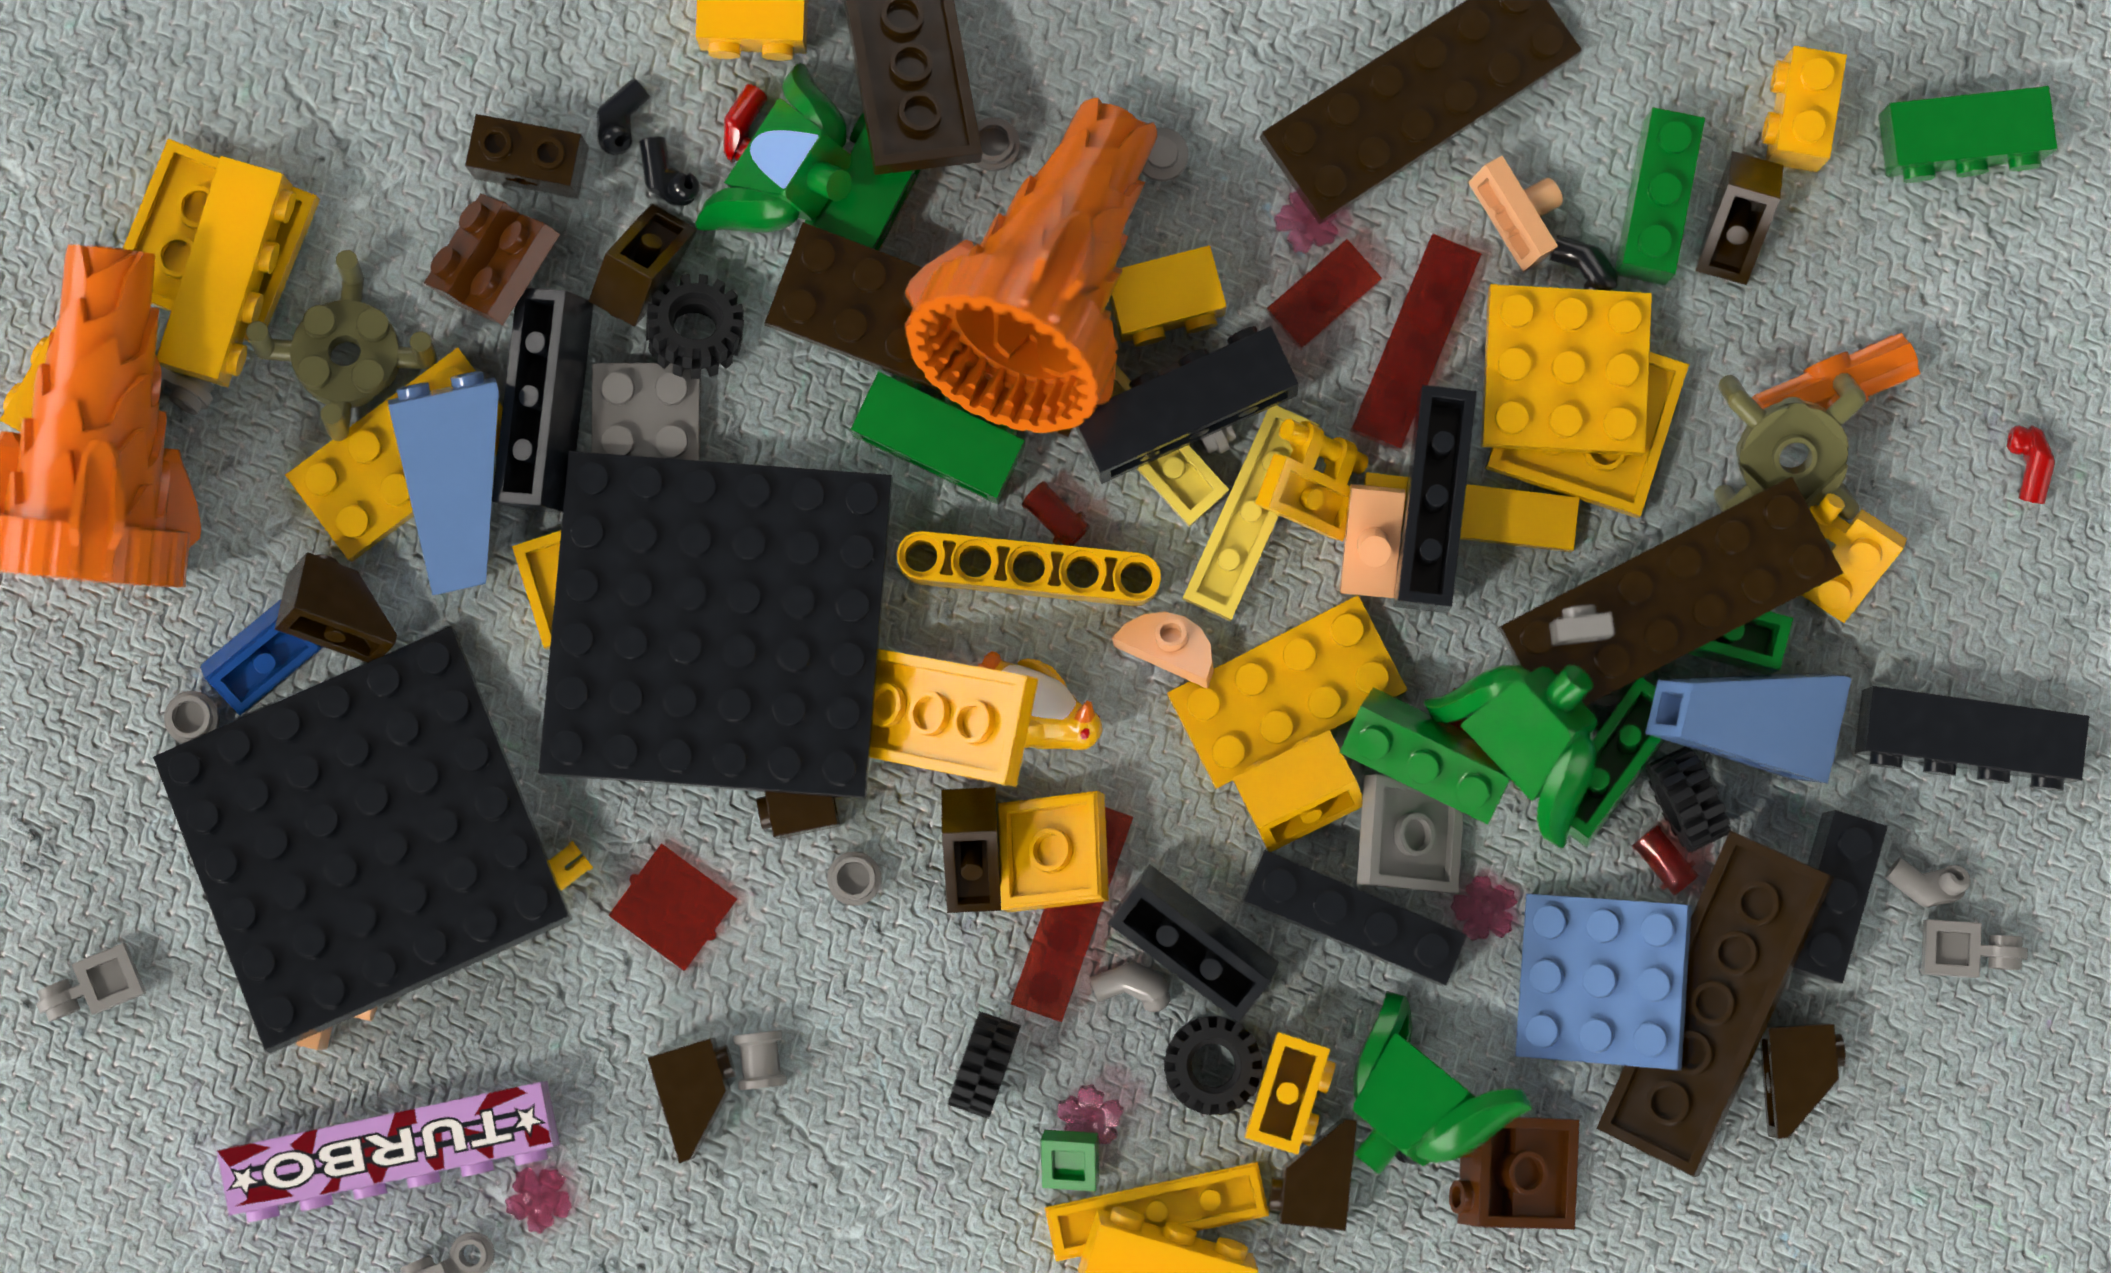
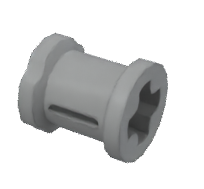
(760, 1060)

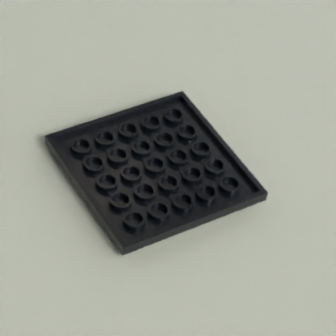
(716, 625)
(361, 839)

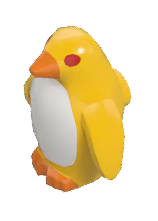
(1056, 715)

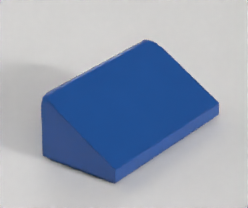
(255, 661)

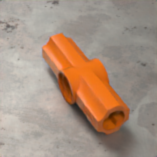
(1873, 369)

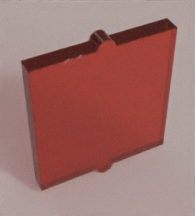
(673, 907)

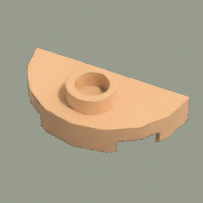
(1169, 643)

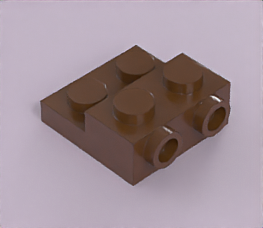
(490, 258)
(1521, 1177)

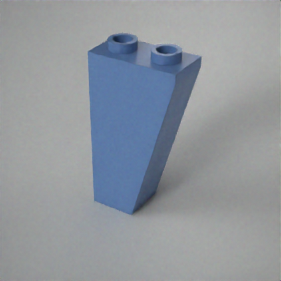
(448, 468)
(1757, 720)

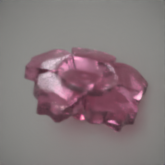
(1303, 226)
(1484, 909)
(1091, 1114)
(539, 1198)

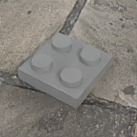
(645, 411)
(1408, 838)

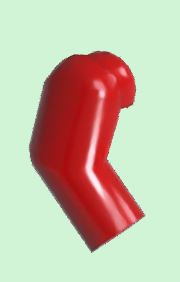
(739, 119)
(2038, 461)

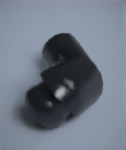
(615, 117)
(664, 179)
(1589, 260)

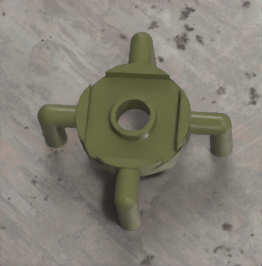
(337, 323)
(1787, 423)

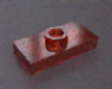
(1324, 294)

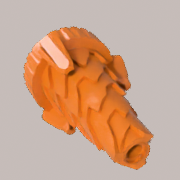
(1023, 315)
(90, 474)

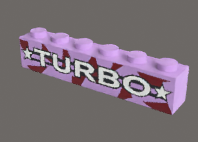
(387, 1149)

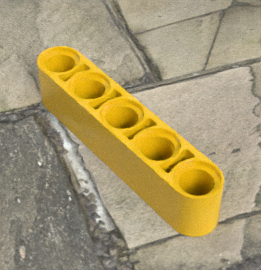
(1004, 555)

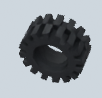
(698, 299)
(1688, 799)
(984, 1064)
(1246, 1071)

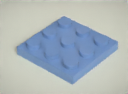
(1603, 981)

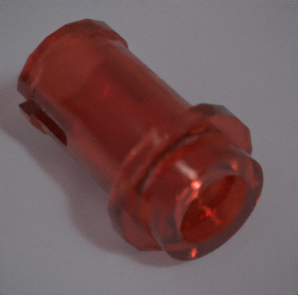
(1056, 515)
(1665, 860)

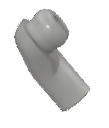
(1929, 888)
(1136, 981)

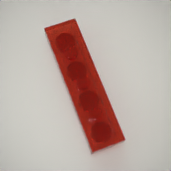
(1415, 342)
(1064, 940)

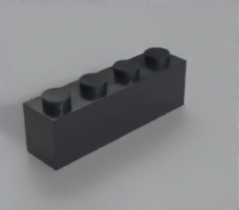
(542, 399)
(1188, 402)
(1435, 499)
(1971, 735)
(1353, 918)

